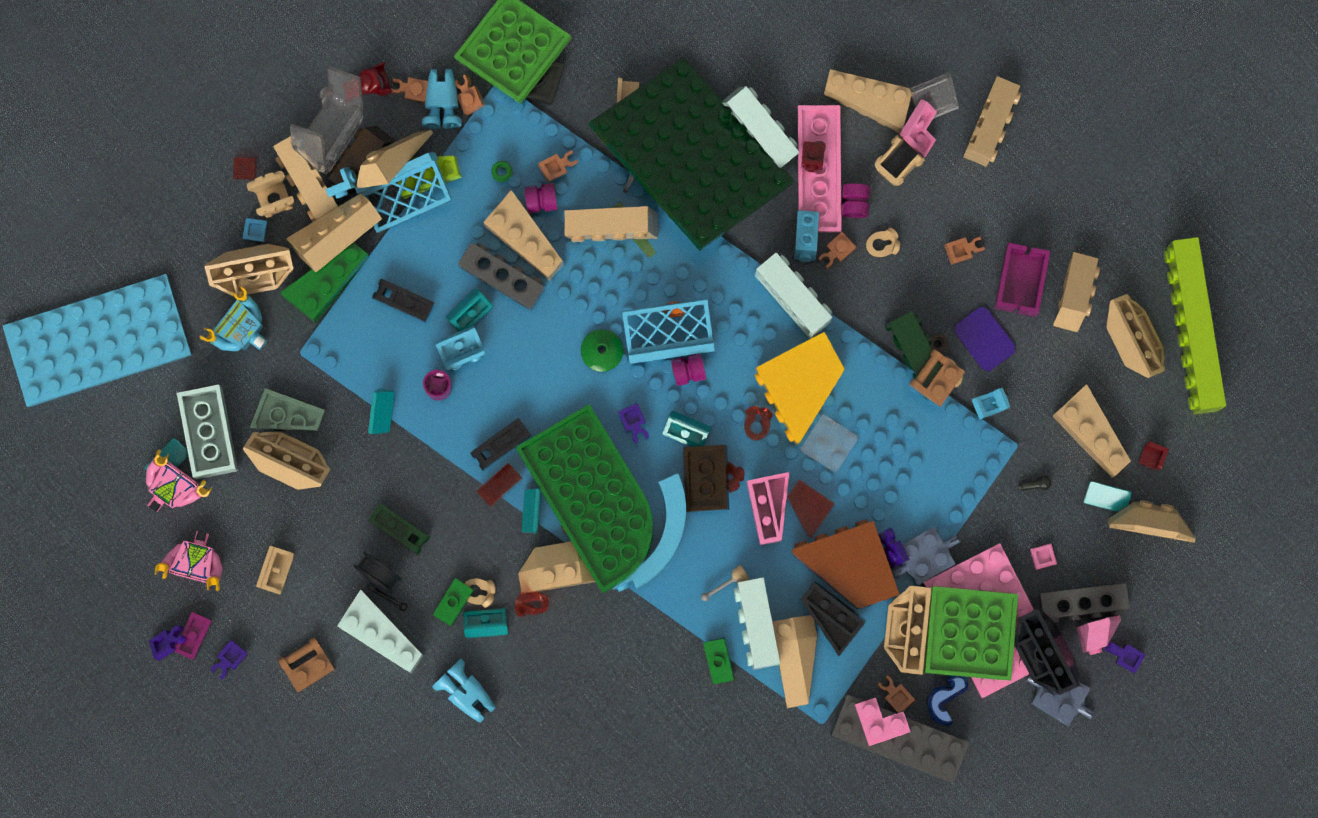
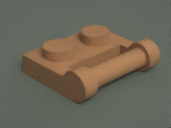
(942, 383)
(311, 670)

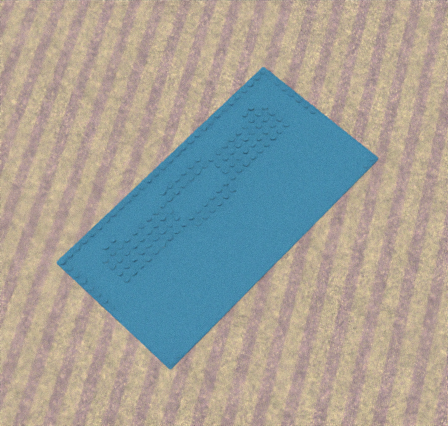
(906, 471)

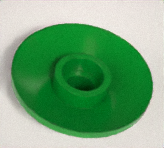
(601, 361)

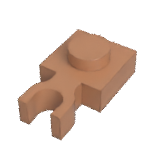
(414, 89)
(470, 98)
(555, 167)
(838, 248)
(961, 250)
(897, 697)

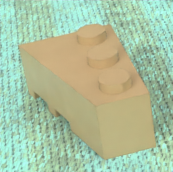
(1077, 291)

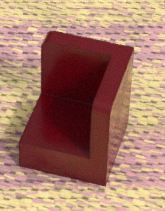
(1153, 456)

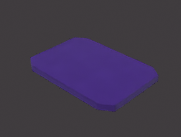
(984, 339)

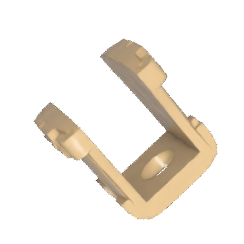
(916, 162)
(265, 187)

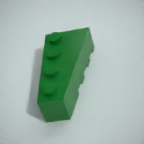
(317, 290)

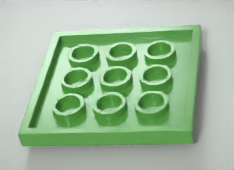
(512, 48)
(971, 633)

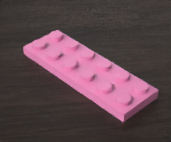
(821, 189)

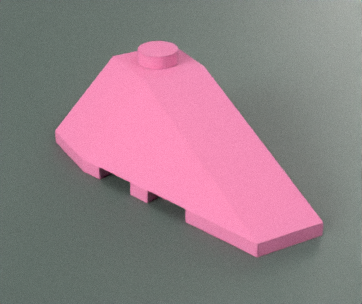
(1097, 634)

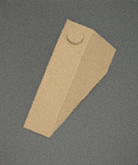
(386, 162)
(796, 650)

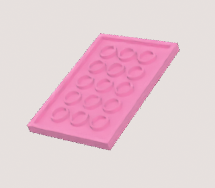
(991, 573)

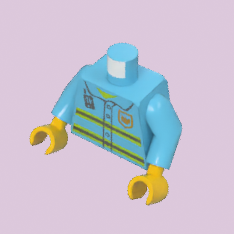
(239, 326)

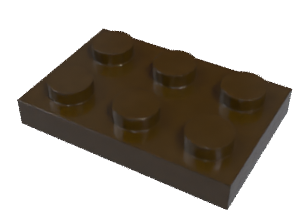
(706, 478)

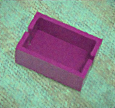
(1022, 280)

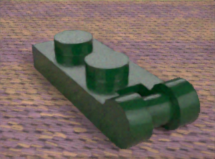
(398, 528)

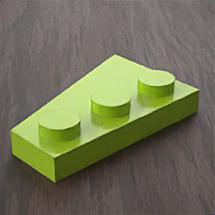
(449, 168)

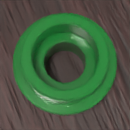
(499, 165)

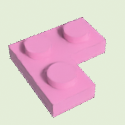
(915, 129)
(878, 728)

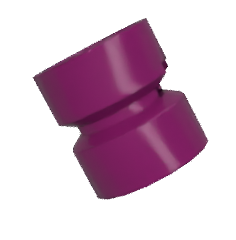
(540, 198)
(856, 198)
(688, 369)
(437, 385)

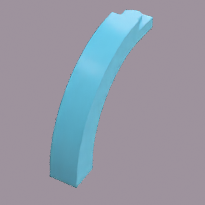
(674, 527)

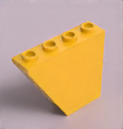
(800, 383)

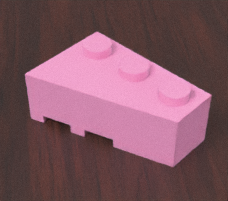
(768, 506)

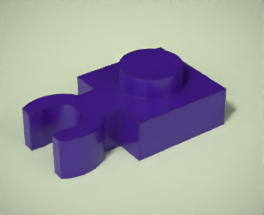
(632, 420)
(894, 550)
(165, 642)
(231, 657)

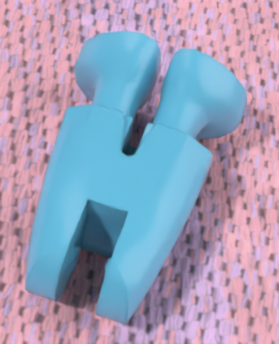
(441, 95)
(467, 694)

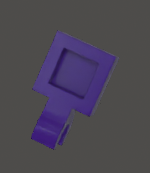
(1127, 657)

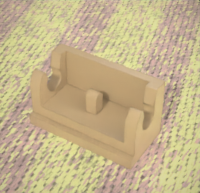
(275, 570)

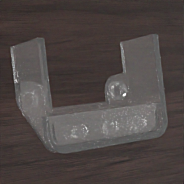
(334, 122)

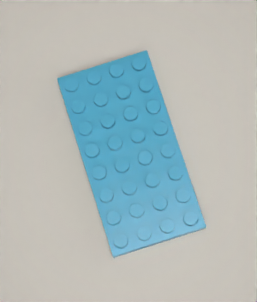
(97, 340)

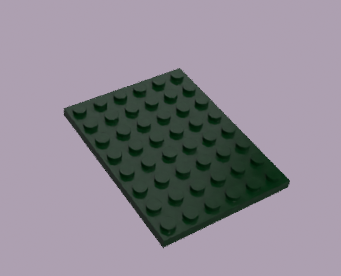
(691, 153)

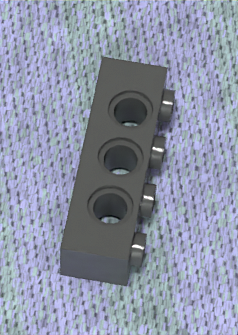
(527, 298)
(1117, 594)

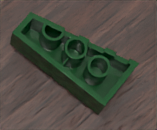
(914, 343)

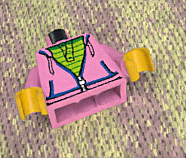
(171, 484)
(193, 561)

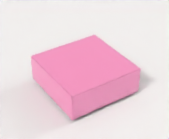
(1043, 556)

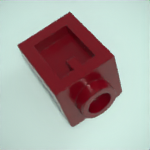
(813, 156)

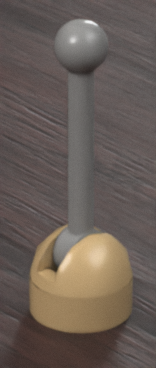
(738, 575)

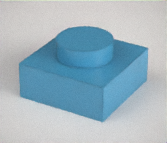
(255, 230)

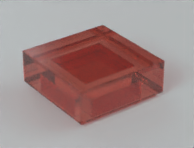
(244, 168)

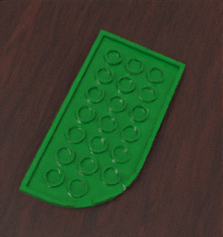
(592, 495)

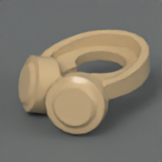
(889, 234)
(488, 586)

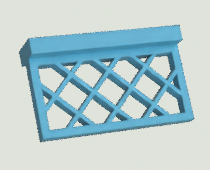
(410, 169)
(669, 349)

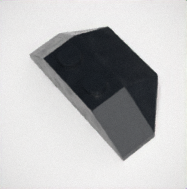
(1045, 653)

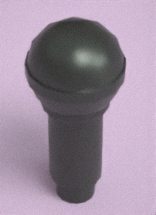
(1042, 483)

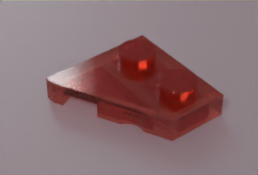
(809, 506)

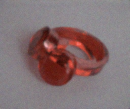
(751, 414)
(738, 475)
(522, 609)

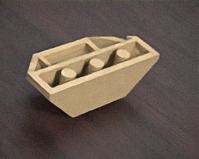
(253, 268)
(1135, 337)
(287, 459)
(1152, 520)
(553, 568)
(908, 629)

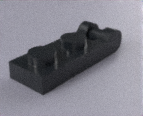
(403, 300)
(501, 443)

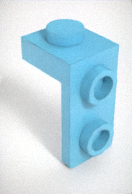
(806, 236)

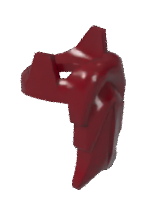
(371, 83)

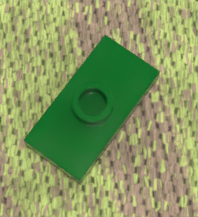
(453, 602)
(719, 660)

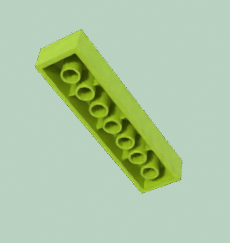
(1195, 326)

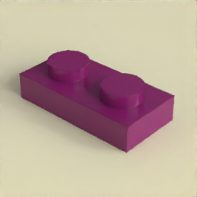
(195, 632)

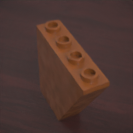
(851, 564)

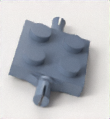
(927, 555)
(1063, 706)

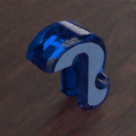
(942, 695)

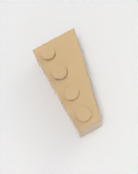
(870, 97)
(992, 121)
(306, 179)
(611, 224)
(334, 232)
(520, 233)
(1092, 431)

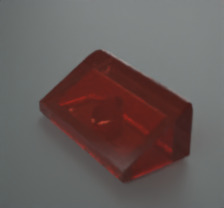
(499, 485)

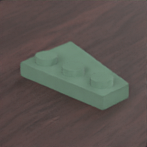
(286, 413)

